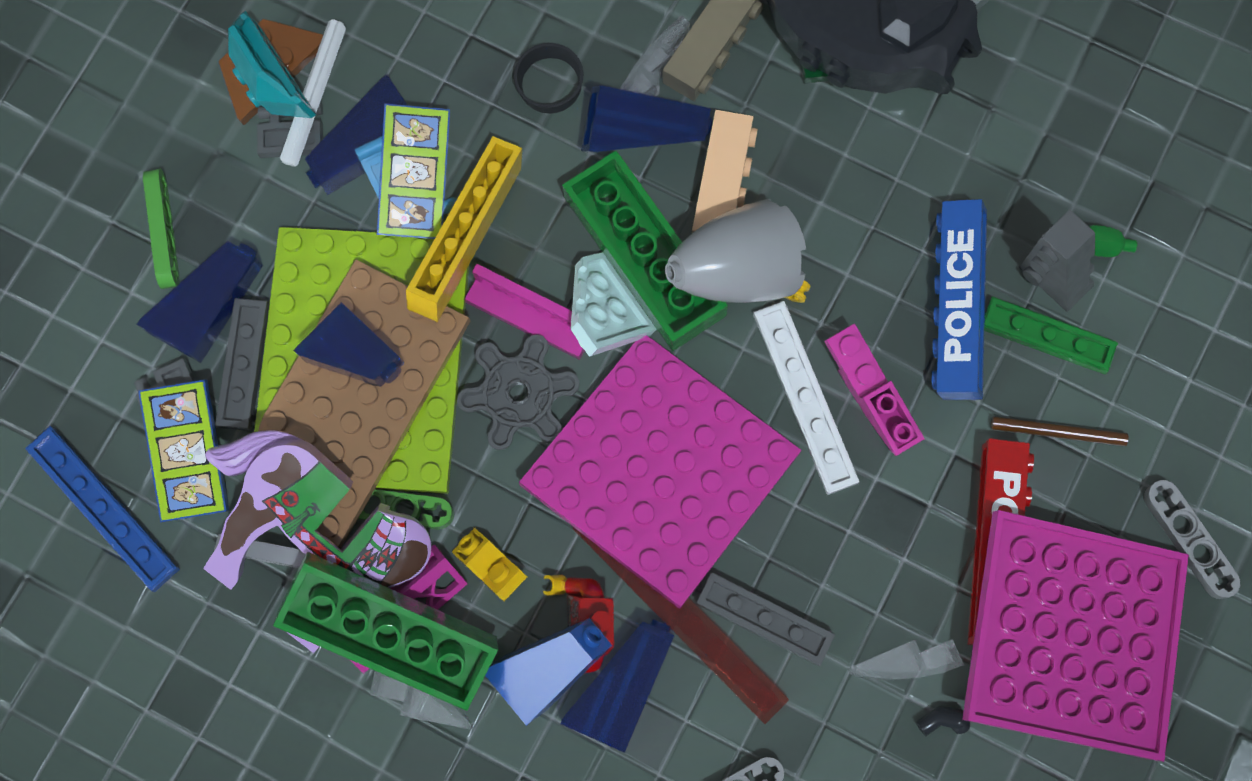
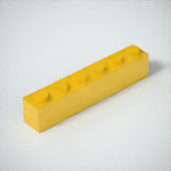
(464, 229)

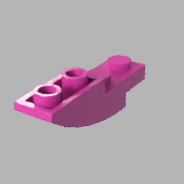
(873, 391)

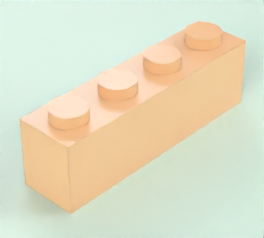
(725, 166)

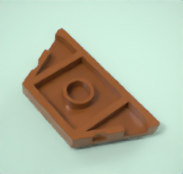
(293, 46)

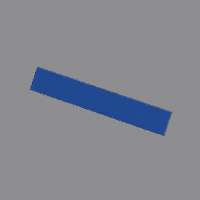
(102, 509)

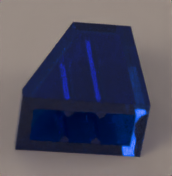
(350, 348)

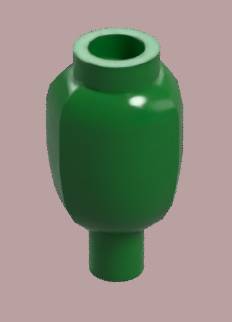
(1111, 242)

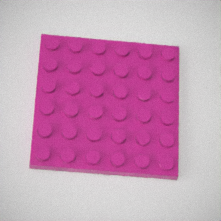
(660, 469)
(1076, 636)

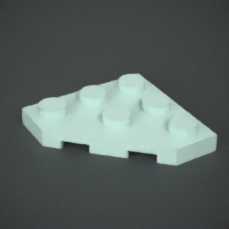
(604, 308)

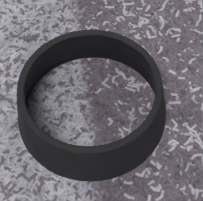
(545, 51)

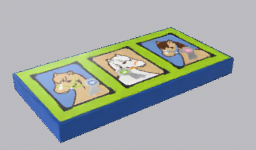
(412, 171)
(178, 434)

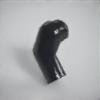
(943, 716)

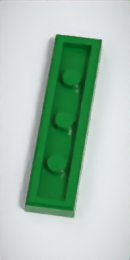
(1049, 335)

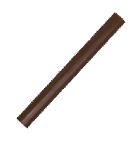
(1059, 431)

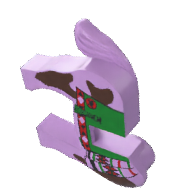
(296, 489)

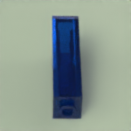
(637, 120)
(334, 158)
(203, 302)
(620, 692)

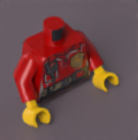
(586, 601)

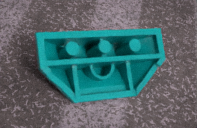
(264, 70)

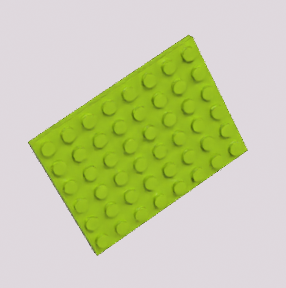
(305, 279)

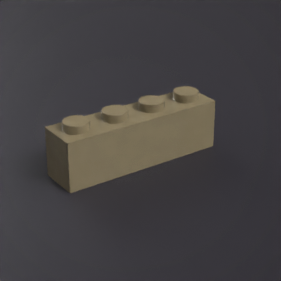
(708, 45)

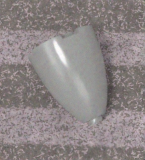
(741, 256)

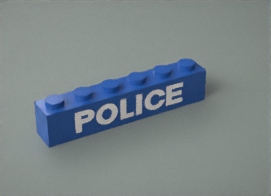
(960, 300)

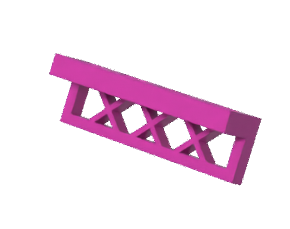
(523, 309)
(426, 579)

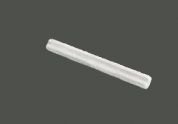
(313, 91)

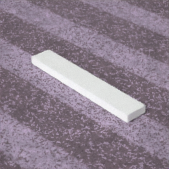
(806, 398)

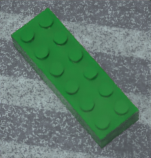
(638, 247)
(386, 631)

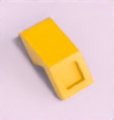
(489, 564)

